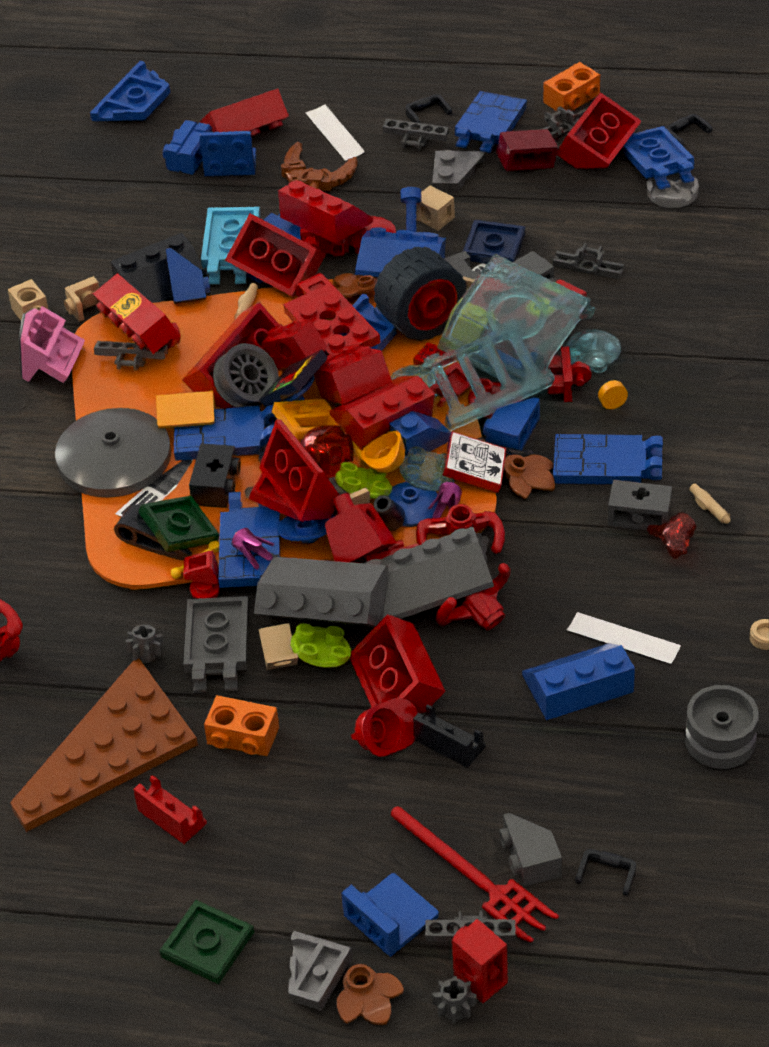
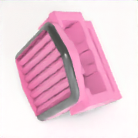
(46, 345)

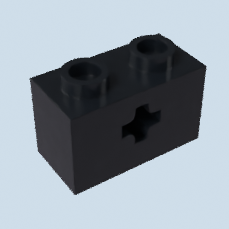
(214, 475)

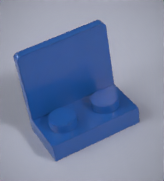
(228, 153)
(388, 913)

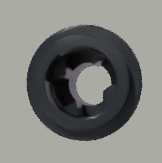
(390, 512)

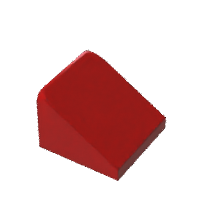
(201, 568)

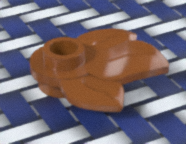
(353, 285)
(528, 474)
(370, 999)

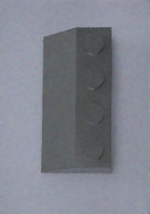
(433, 572)
(322, 591)

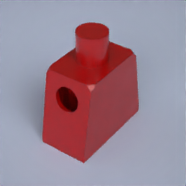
(356, 531)

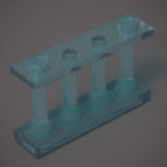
(484, 402)

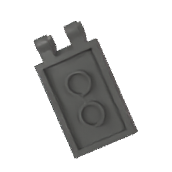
(216, 640)

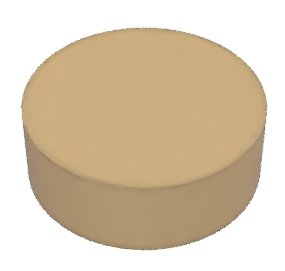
(760, 634)

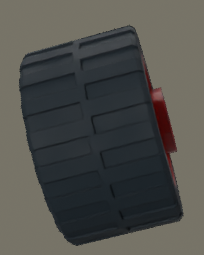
(418, 292)

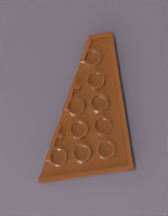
(116, 740)

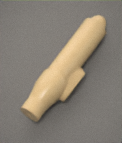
(246, 299)
(706, 502)

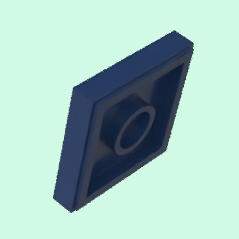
(493, 238)

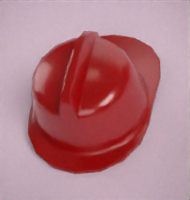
(386, 727)

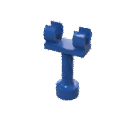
(411, 197)

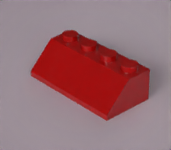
(248, 328)

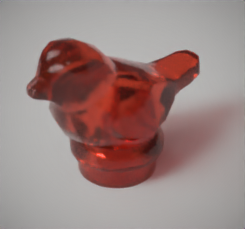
(675, 533)

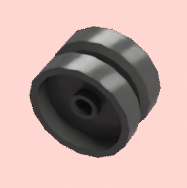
(721, 726)

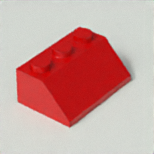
(249, 114)
(598, 134)
(320, 212)
(274, 255)
(371, 413)
(297, 476)
(396, 665)

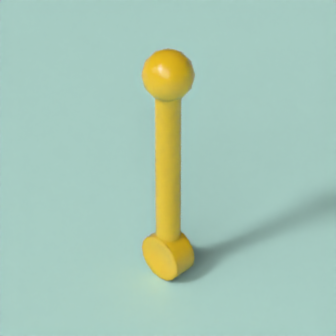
(177, 572)

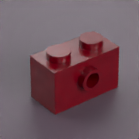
(527, 149)

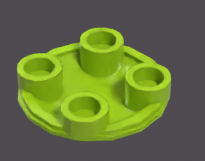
(354, 478)
(320, 645)

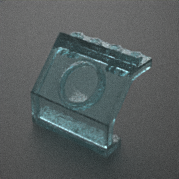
(513, 292)

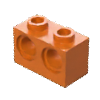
(571, 87)
(241, 725)

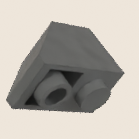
(531, 849)

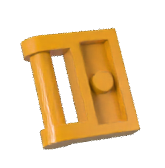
(303, 413)

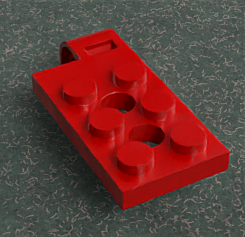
(321, 300)

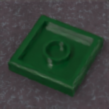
(178, 523)
(207, 941)

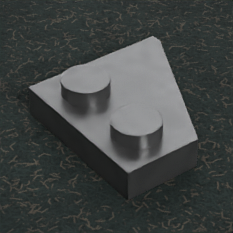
(454, 168)
(316, 969)

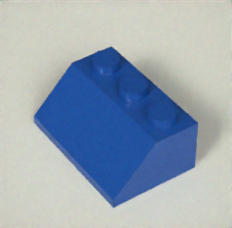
(380, 247)
(581, 680)

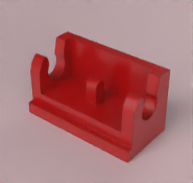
(168, 811)

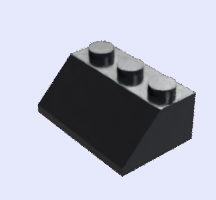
(149, 270)

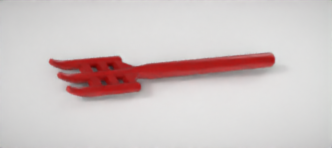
(497, 893)

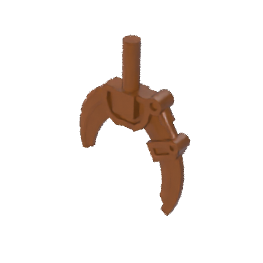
(322, 179)

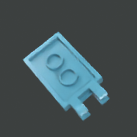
(219, 236)

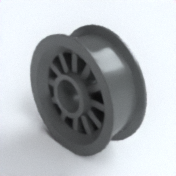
(244, 375)

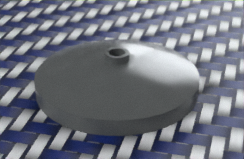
(113, 452)

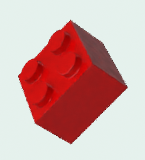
(352, 374)

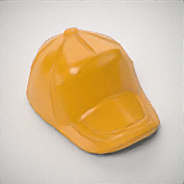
(384, 452)

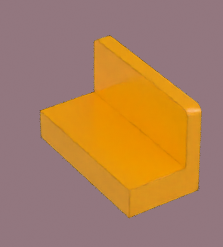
(185, 409)

